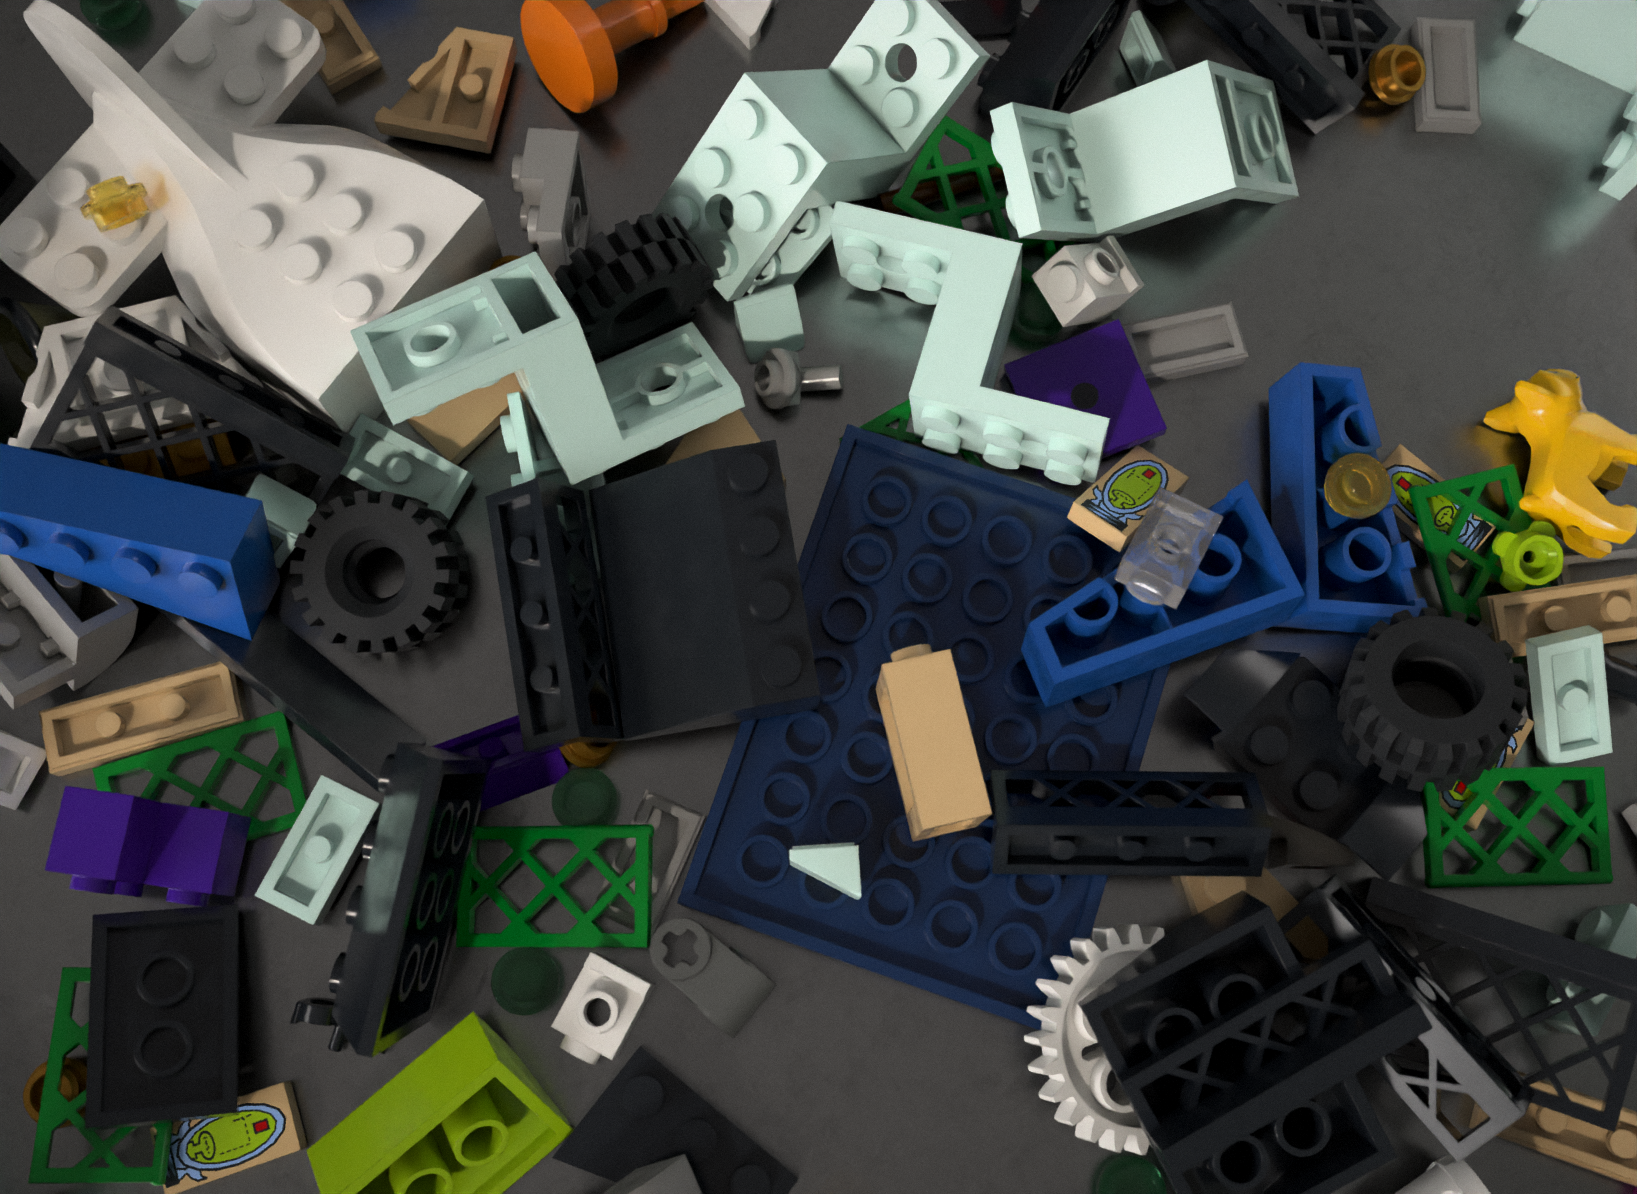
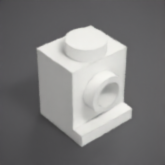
(1087, 281)
(623, 992)

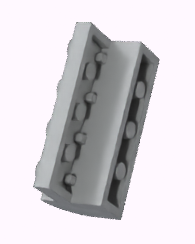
(56, 630)

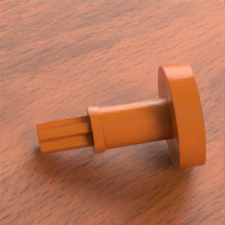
(577, 44)

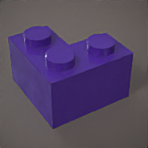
(129, 841)

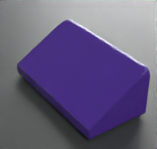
(511, 769)

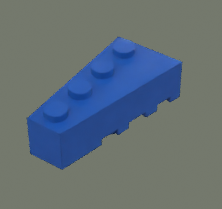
(140, 537)
(1346, 565)
(1111, 635)

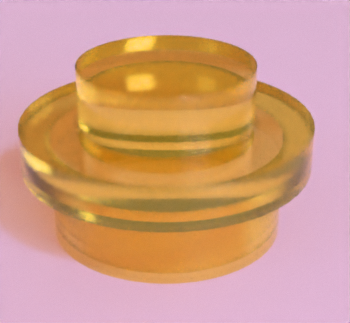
(115, 203)
(1357, 486)

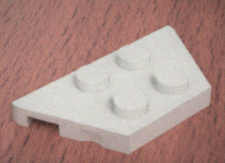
(60, 349)

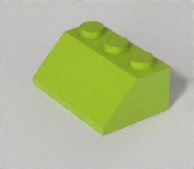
(446, 1124)

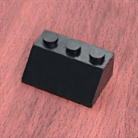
(1049, 53)

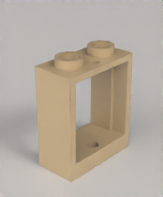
(931, 743)

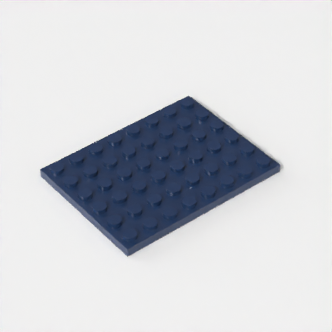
(896, 560)

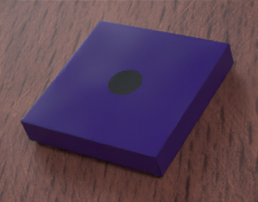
(1095, 376)

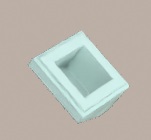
(1145, 51)
(769, 322)
(285, 514)
(832, 864)

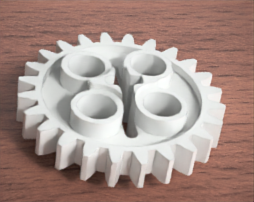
(1065, 1032)

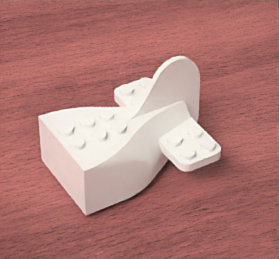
(263, 224)

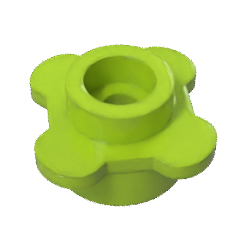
(1544, 563)

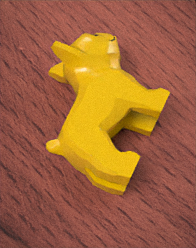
(1568, 458)

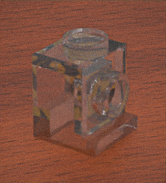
(1177, 527)

